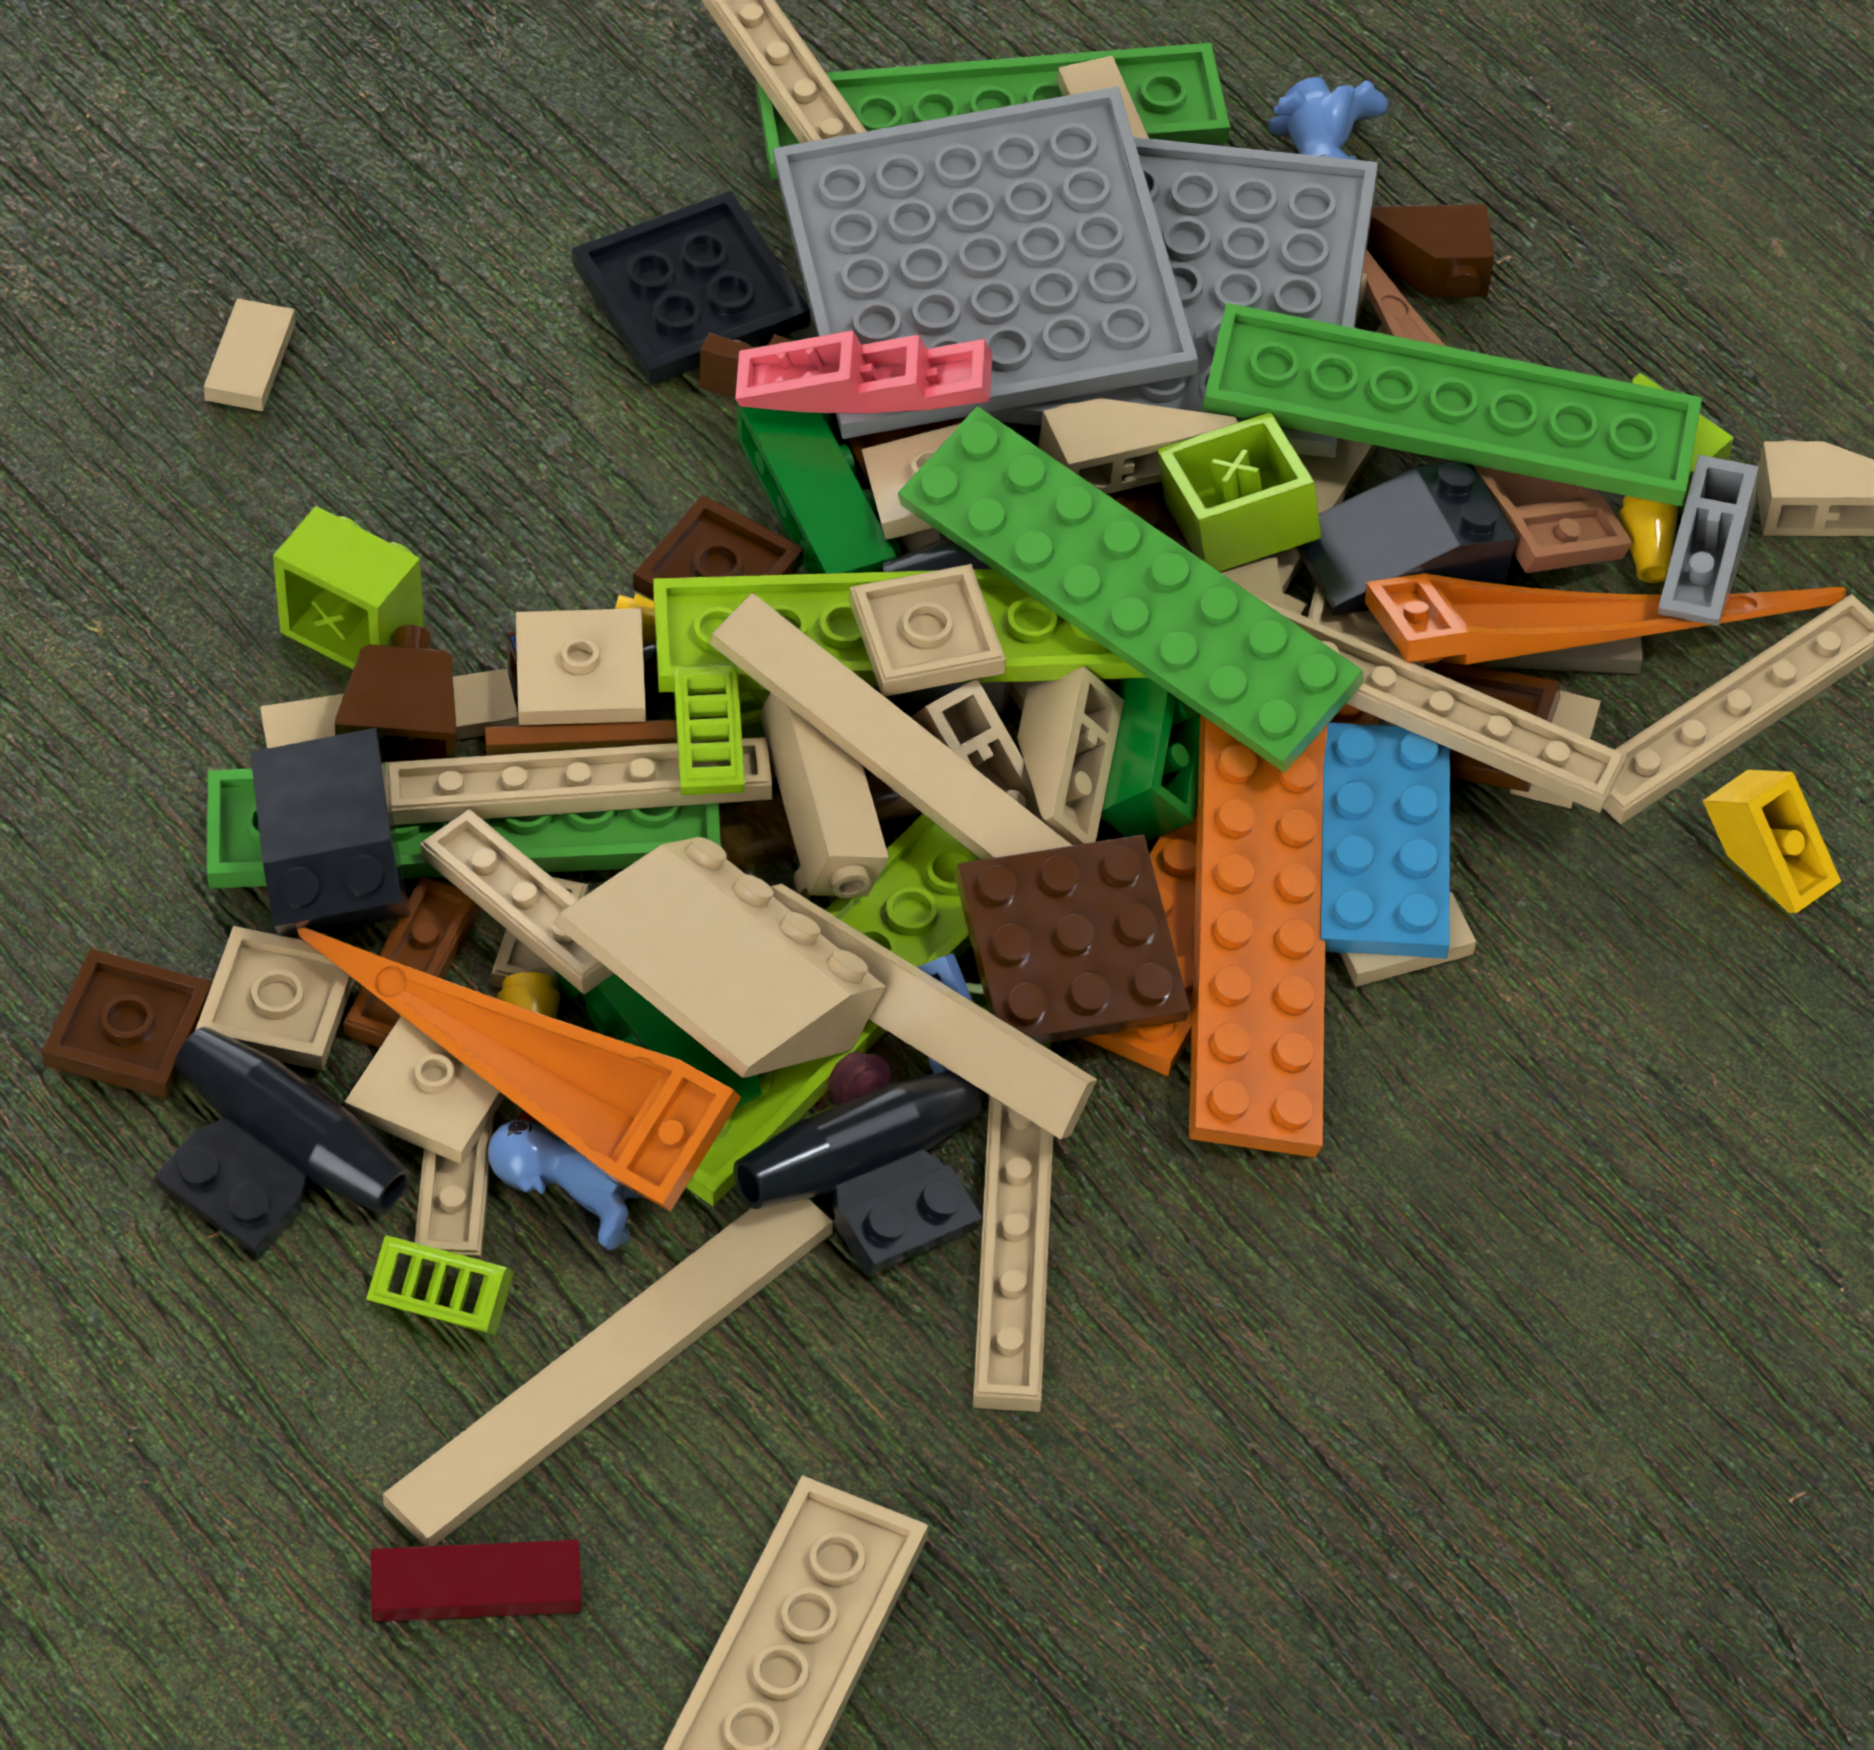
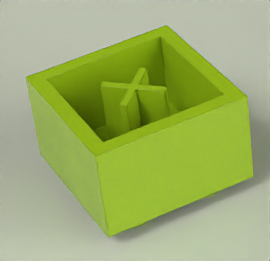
(1239, 493)
(344, 587)

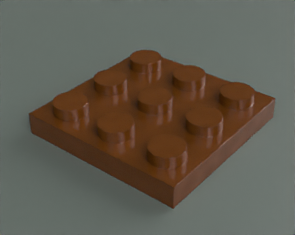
(1073, 940)

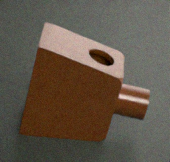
(404, 695)

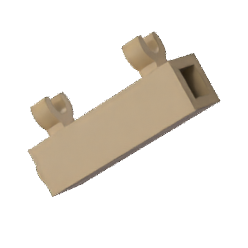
(825, 807)

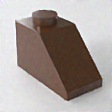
(1435, 247)

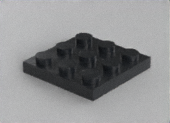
(689, 277)

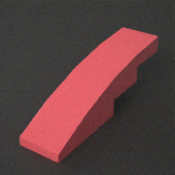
(878, 377)

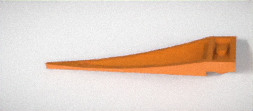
(1484, 622)
(612, 1102)

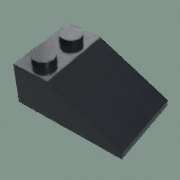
(1411, 525)
(328, 834)

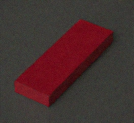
(475, 1580)

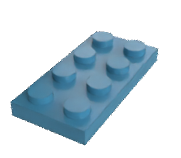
(1385, 842)

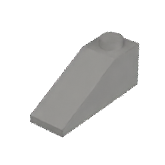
(1710, 540)

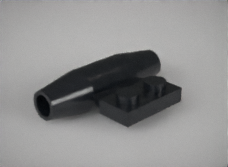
(273, 1137)
(873, 1157)

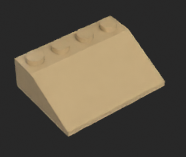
(725, 958)

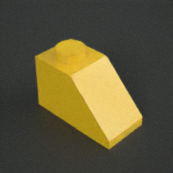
(1773, 836)

